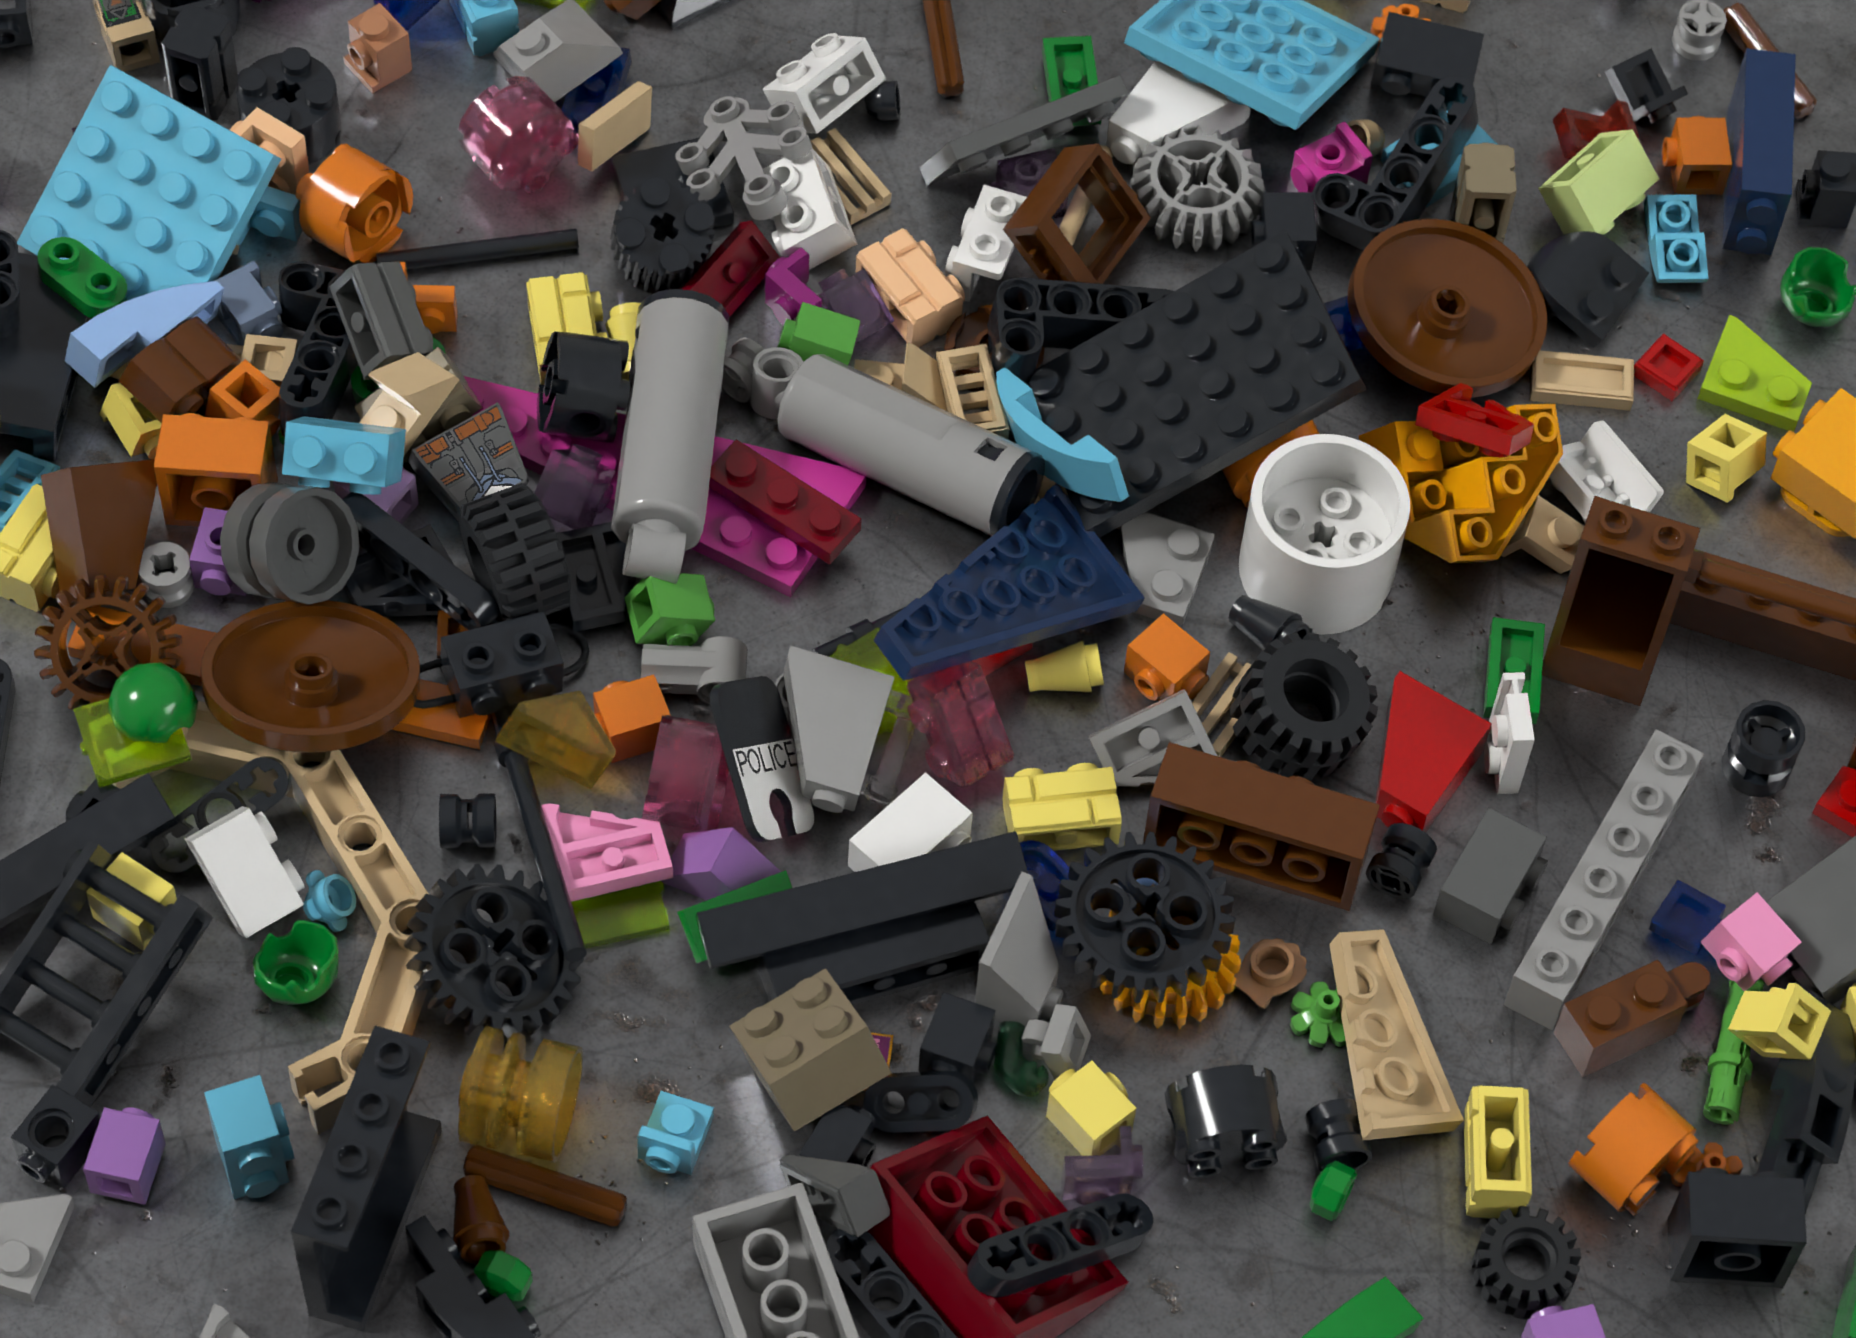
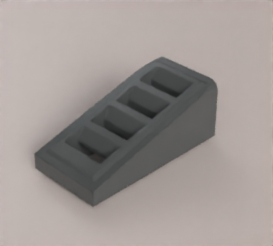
(839, 1192)

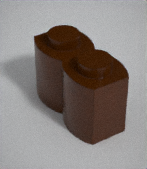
(179, 370)

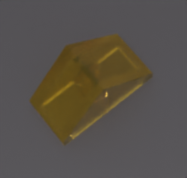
(561, 736)

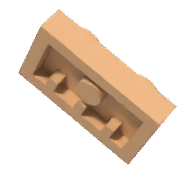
(281, 141)

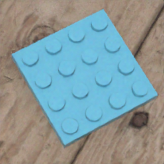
(1256, 52)
(151, 188)

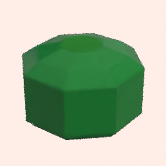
(1332, 1190)
(504, 1274)

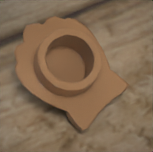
(1270, 970)

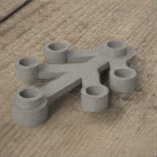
(730, 121)

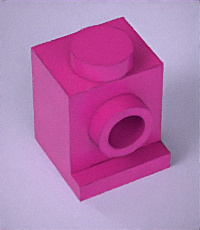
(1334, 153)

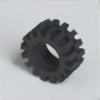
(1531, 1232)

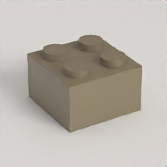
(810, 1049)

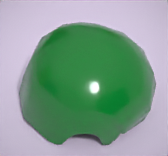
(1817, 287)
(152, 703)
(297, 965)

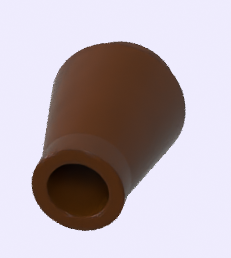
(477, 1219)

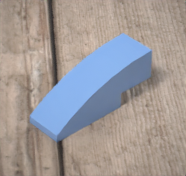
(128, 328)

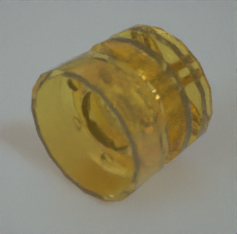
(511, 1092)

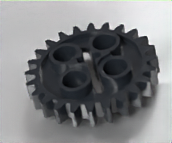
(1144, 917)
(471, 987)

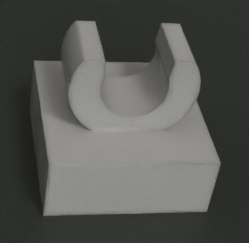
(1061, 1041)

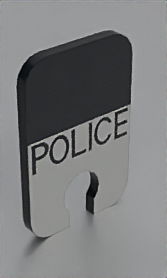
(760, 756)

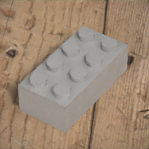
(771, 1269)

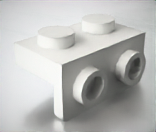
(984, 244)
(1605, 469)

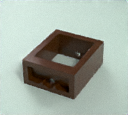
(1043, 242)

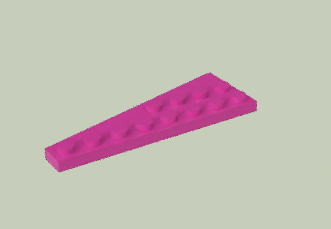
(729, 531)

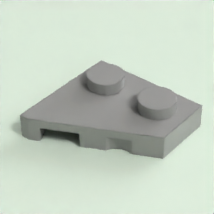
(1165, 563)
(1139, 741)
(29, 1240)

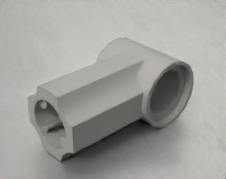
(695, 667)

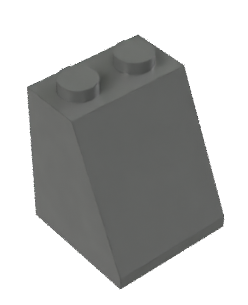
(1823, 916)

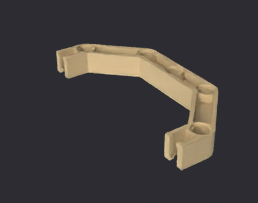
(381, 881)

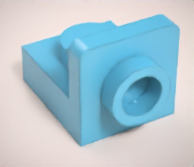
(276, 215)
(674, 1134)

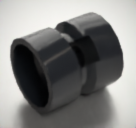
(1763, 748)

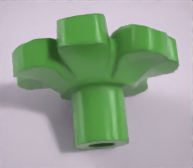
(1319, 1014)

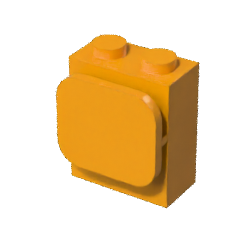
(1820, 466)

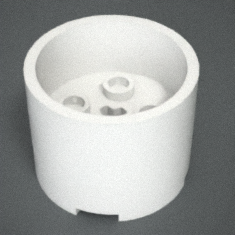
(1324, 531)

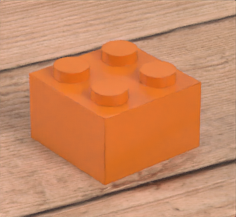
(209, 463)

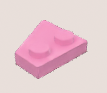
(606, 852)

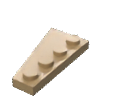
(1389, 1052)

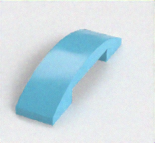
(1079, 467)

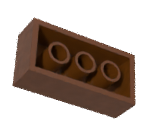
(1262, 825)

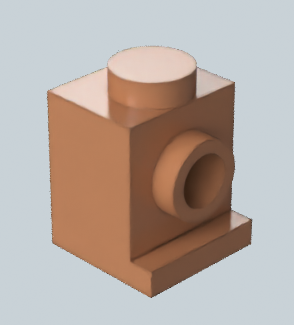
(377, 48)

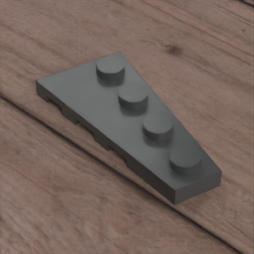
(1018, 131)

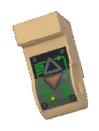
(125, 24)

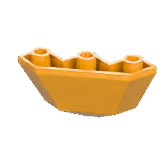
(1465, 500)

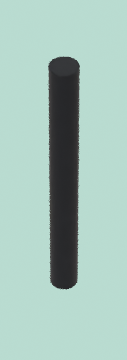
(483, 249)

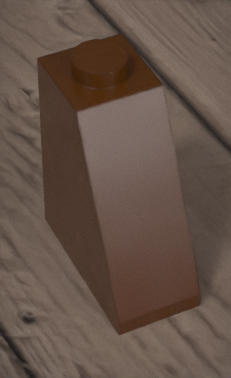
(99, 520)

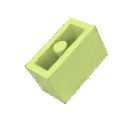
(1599, 183)

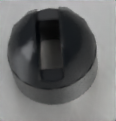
(884, 101)

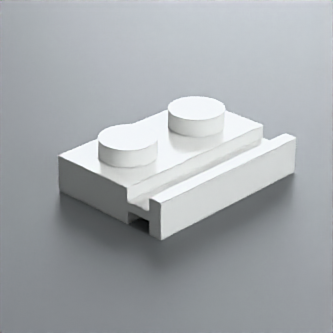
(1511, 735)

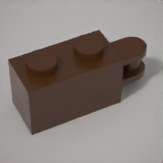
(1629, 1013)

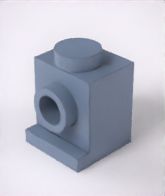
(248, 306)

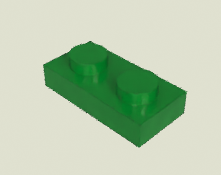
(1069, 67)
(1512, 649)

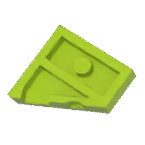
(1754, 379)

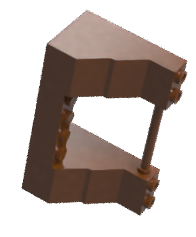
(1643, 573)

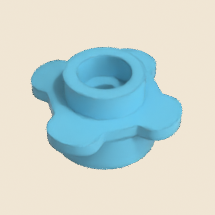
(329, 899)

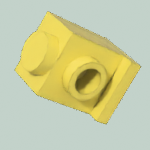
(131, 421)
(1725, 456)
(1780, 1022)

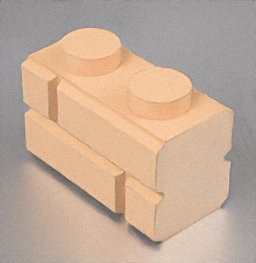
(912, 286)

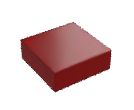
(1668, 367)

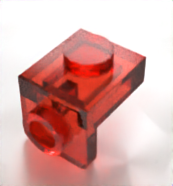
(1578, 128)

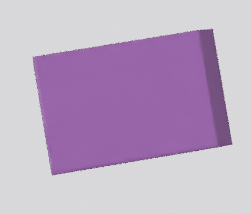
(717, 863)

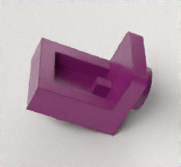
(786, 286)

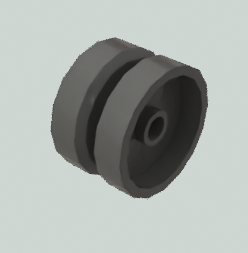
(289, 542)

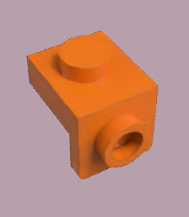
(436, 306)

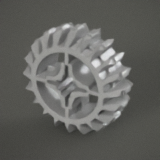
(1201, 202)

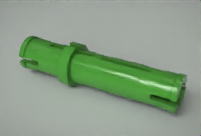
(1729, 1065)

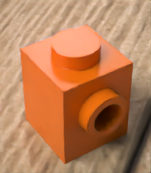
(1698, 155)
(245, 394)
(1166, 661)
(631, 715)

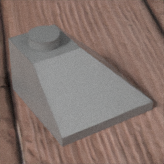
(558, 50)
(1020, 962)

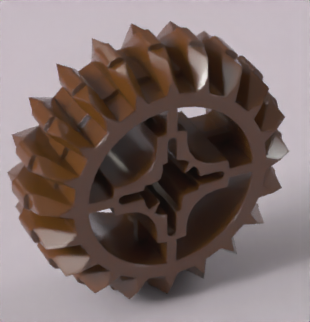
(90, 627)

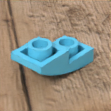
(1674, 239)

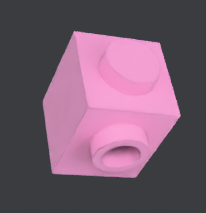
(1752, 944)

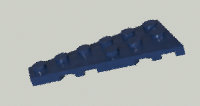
(1012, 591)

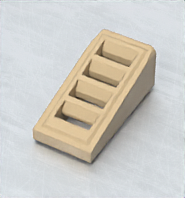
(970, 357)

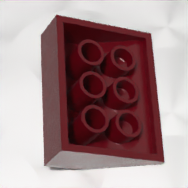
(953, 1198)

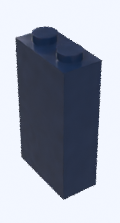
(1761, 151)

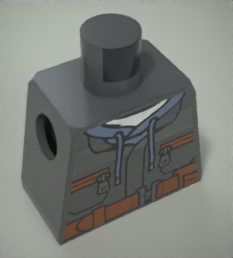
(470, 460)

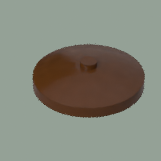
(1447, 307)
(310, 676)

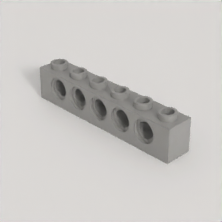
(1603, 879)

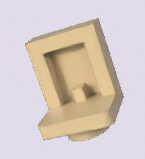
(1547, 536)

